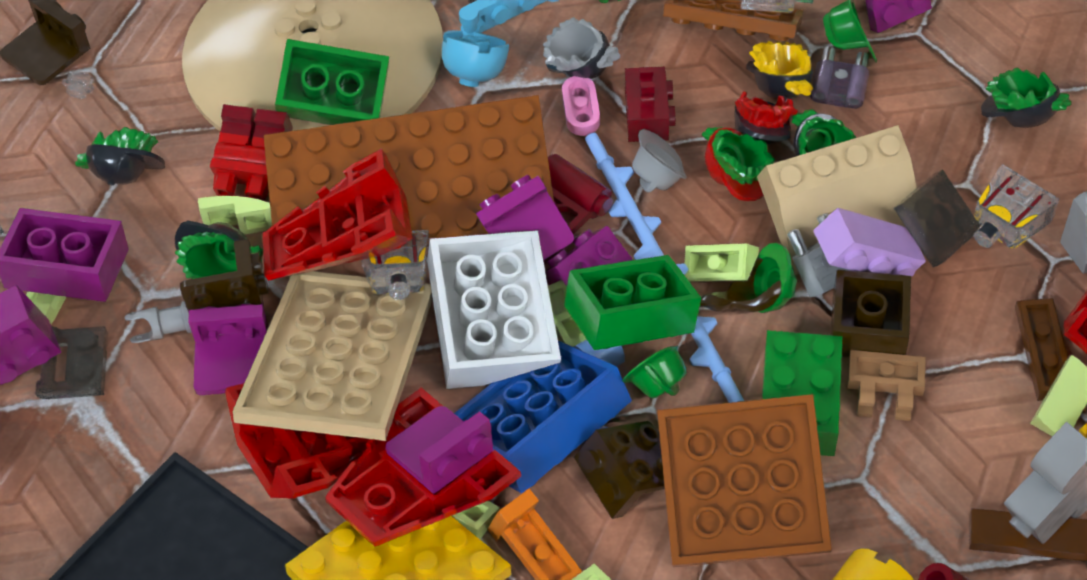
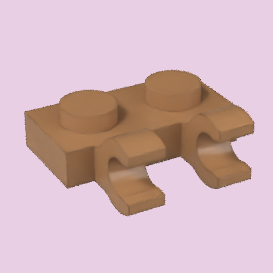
(888, 374)

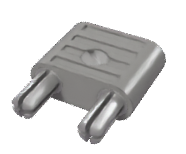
(812, 264)

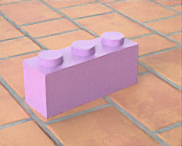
(868, 244)

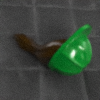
(767, 288)

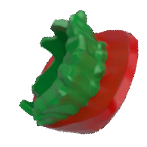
(736, 161)

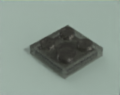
(937, 218)

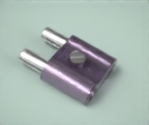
(840, 82)

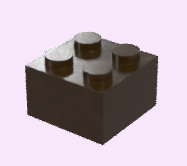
(871, 312)

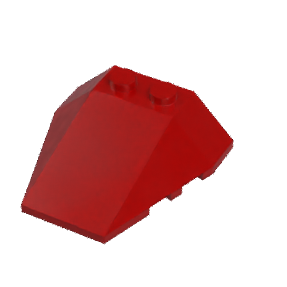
(346, 224)
(293, 460)
(389, 502)

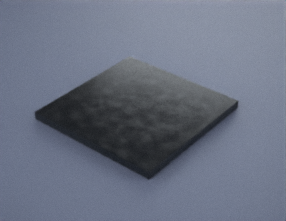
(184, 530)

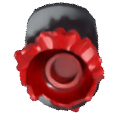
(764, 119)

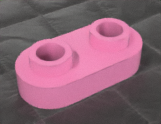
(583, 111)

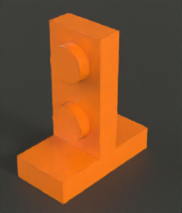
(533, 540)

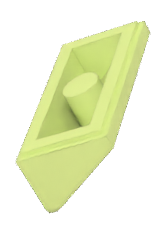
(720, 262)
(1064, 399)

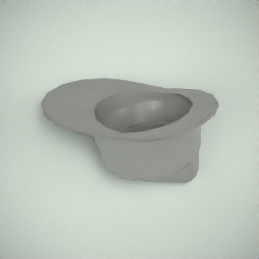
(656, 163)

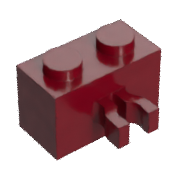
(647, 102)

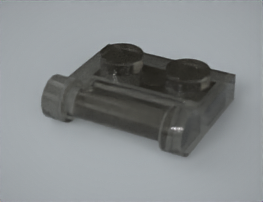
(84, 365)

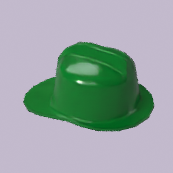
(844, 28)
(659, 373)

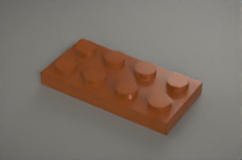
(728, 13)

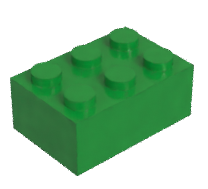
(331, 83)
(632, 302)
(806, 366)

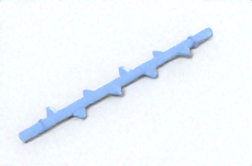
(644, 226)

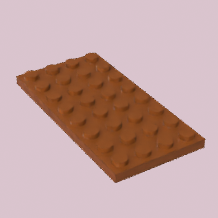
(441, 158)

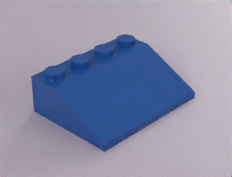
(549, 411)

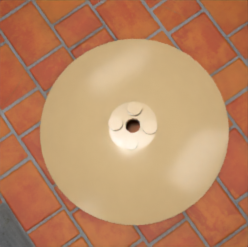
(239, 49)

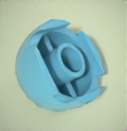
(473, 57)

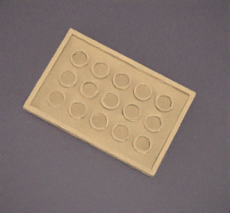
(334, 358)

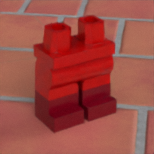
(241, 149)

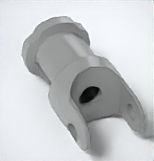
(161, 321)

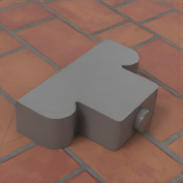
(1054, 487)

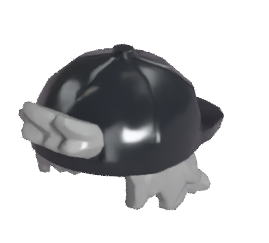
(578, 50)

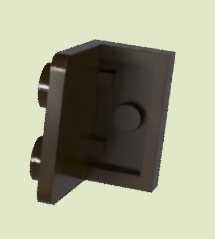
(48, 44)
(231, 288)
(622, 464)

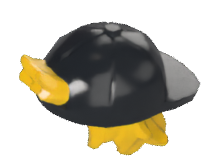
(781, 69)

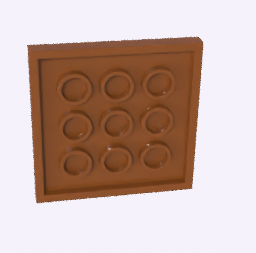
(743, 481)

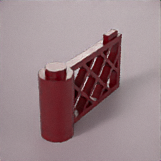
(577, 193)

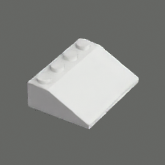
(491, 307)

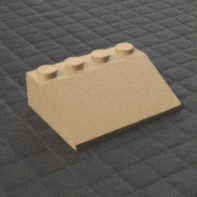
(857, 175)

